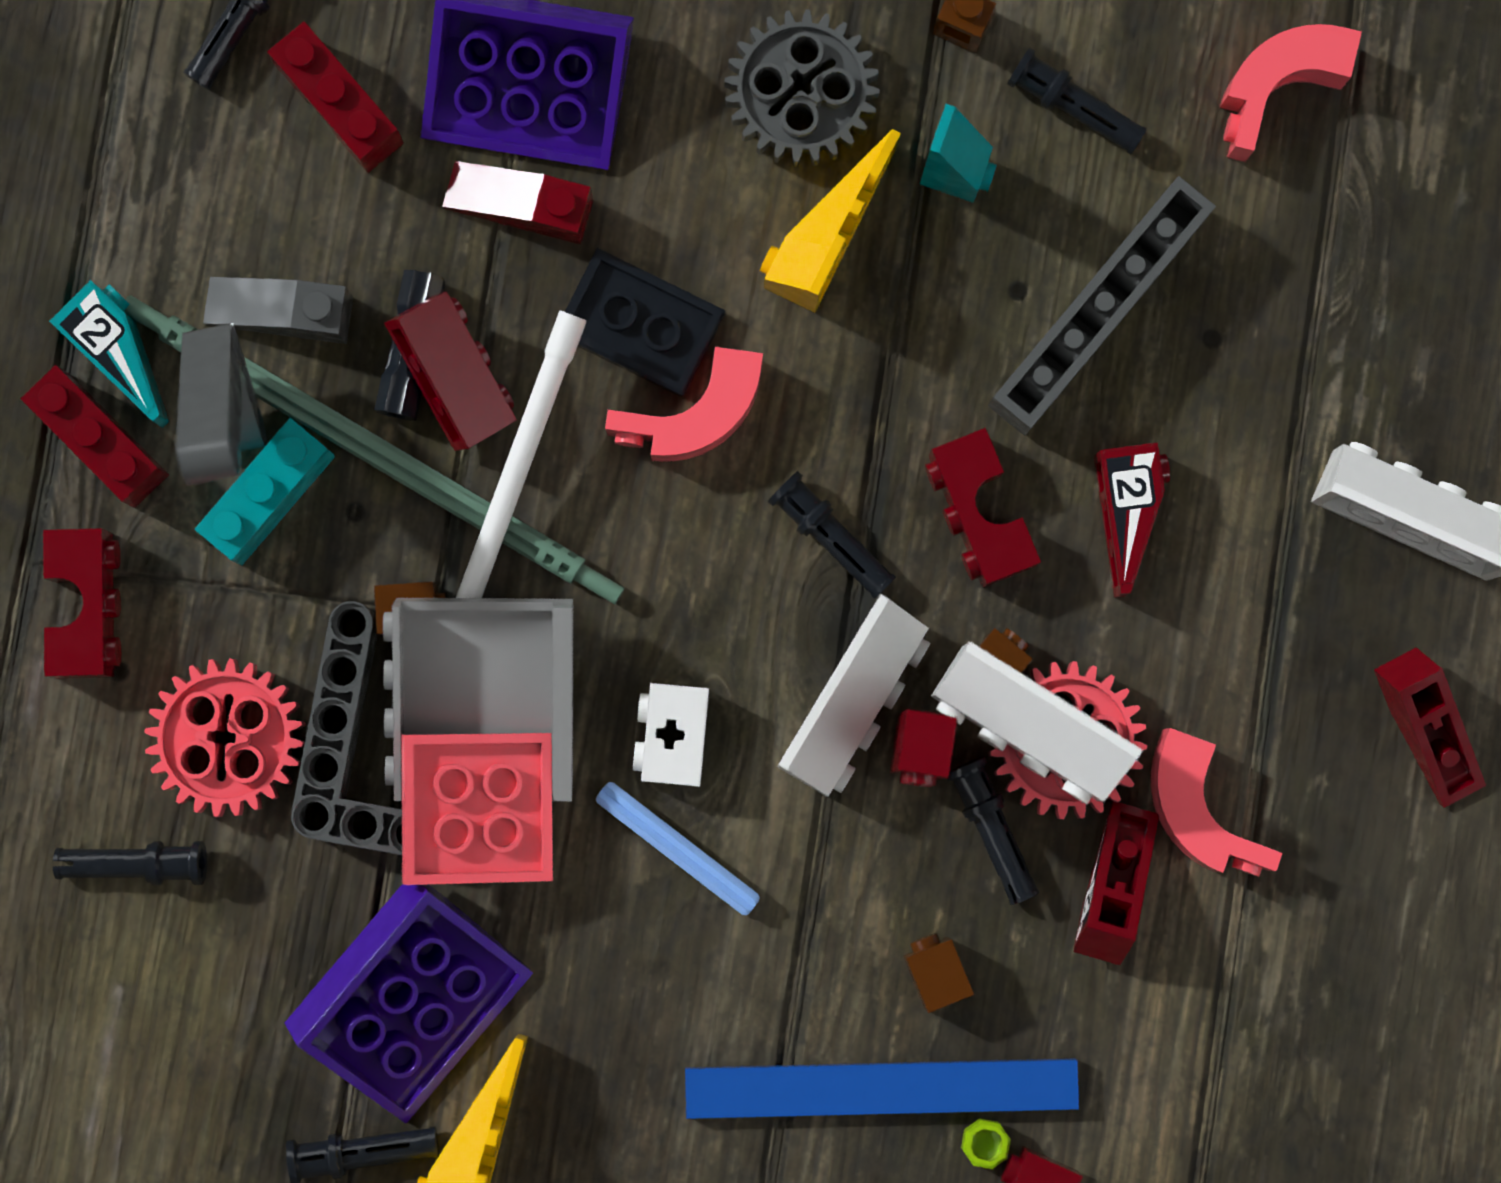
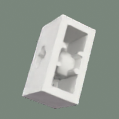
(689, 709)

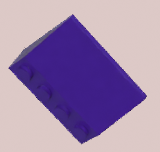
(527, 78)
(407, 999)

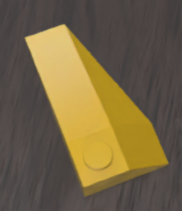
(818, 242)
(476, 1142)

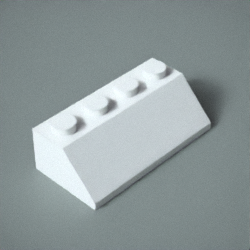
(1412, 509)
(854, 697)
(1034, 723)

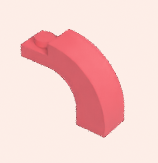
(1301, 54)
(707, 423)
(1179, 801)

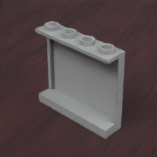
(481, 672)

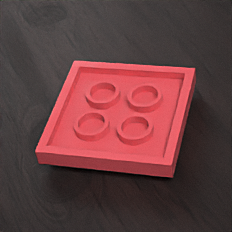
(476, 808)

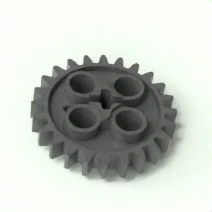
(772, 58)

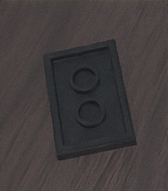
(643, 322)

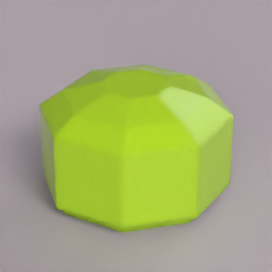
(985, 1143)

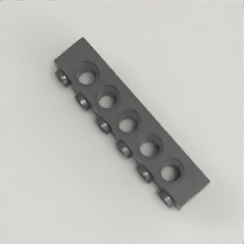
(1101, 305)

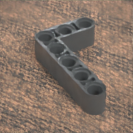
(215, 406)
(343, 744)

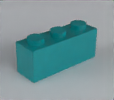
(265, 492)

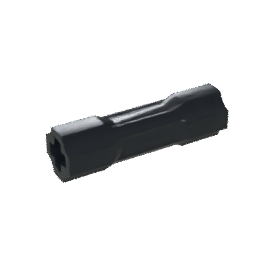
(398, 390)

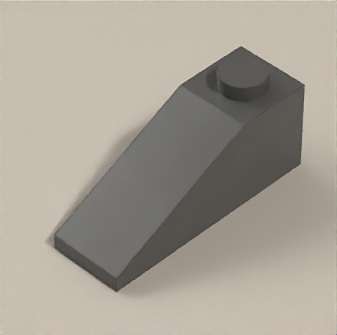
(280, 307)

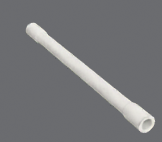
(558, 355)

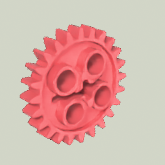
(1106, 708)
(180, 734)

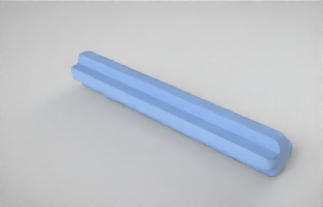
(677, 848)

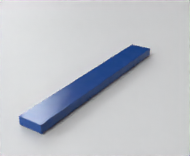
(881, 1088)

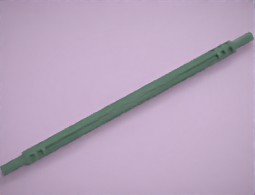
(393, 461)

